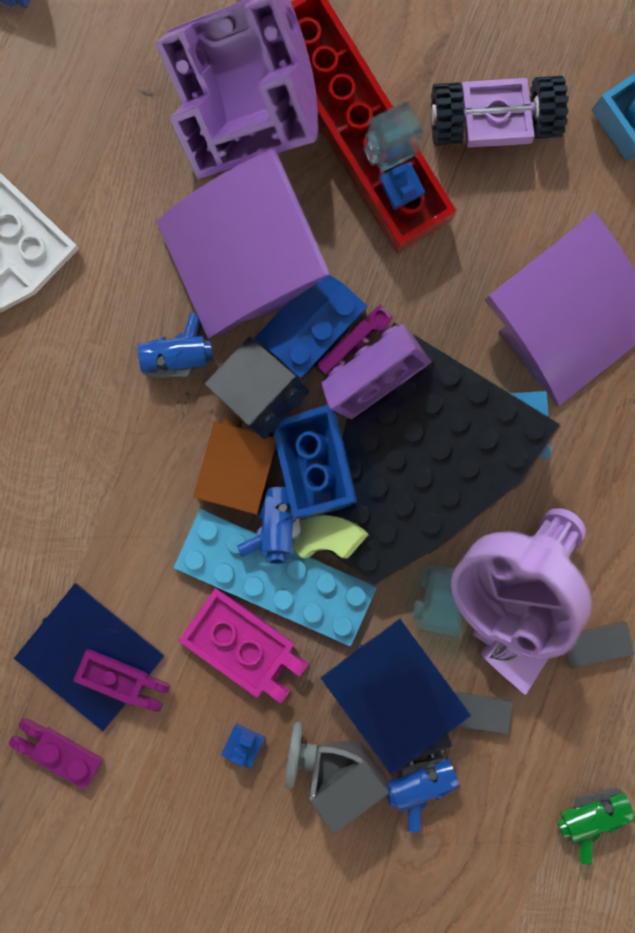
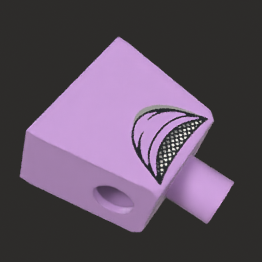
(515, 668)

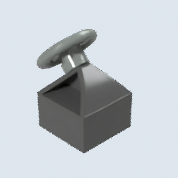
(342, 779)

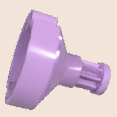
(526, 587)

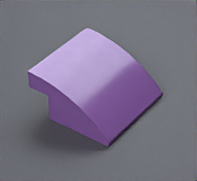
(242, 245)
(570, 309)

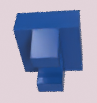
(401, 185)
(242, 746)

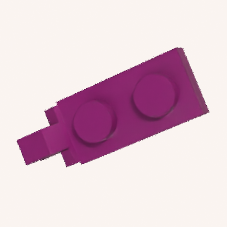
(356, 339)

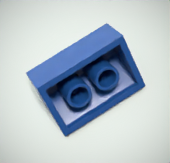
(311, 325)
(314, 463)

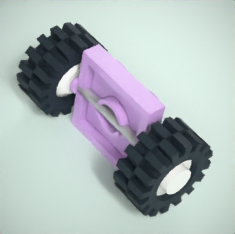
(499, 111)

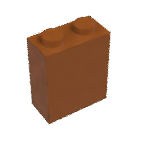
(235, 467)

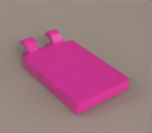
(242, 646)

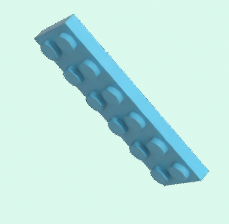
(297, 590)

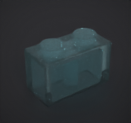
(393, 137)
(437, 607)

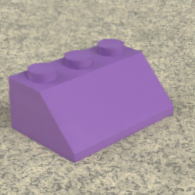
(374, 372)

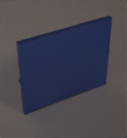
(64, 636)
(395, 696)

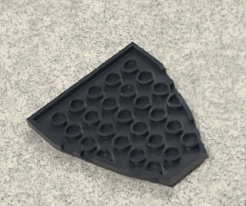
(434, 461)

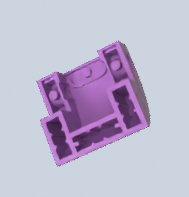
(240, 84)

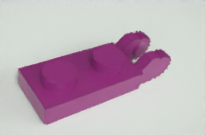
(119, 680)
(57, 753)

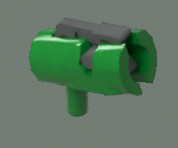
(592, 816)

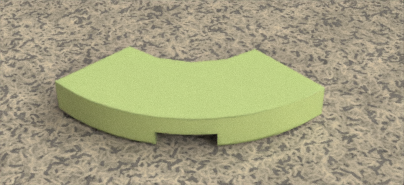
(330, 534)

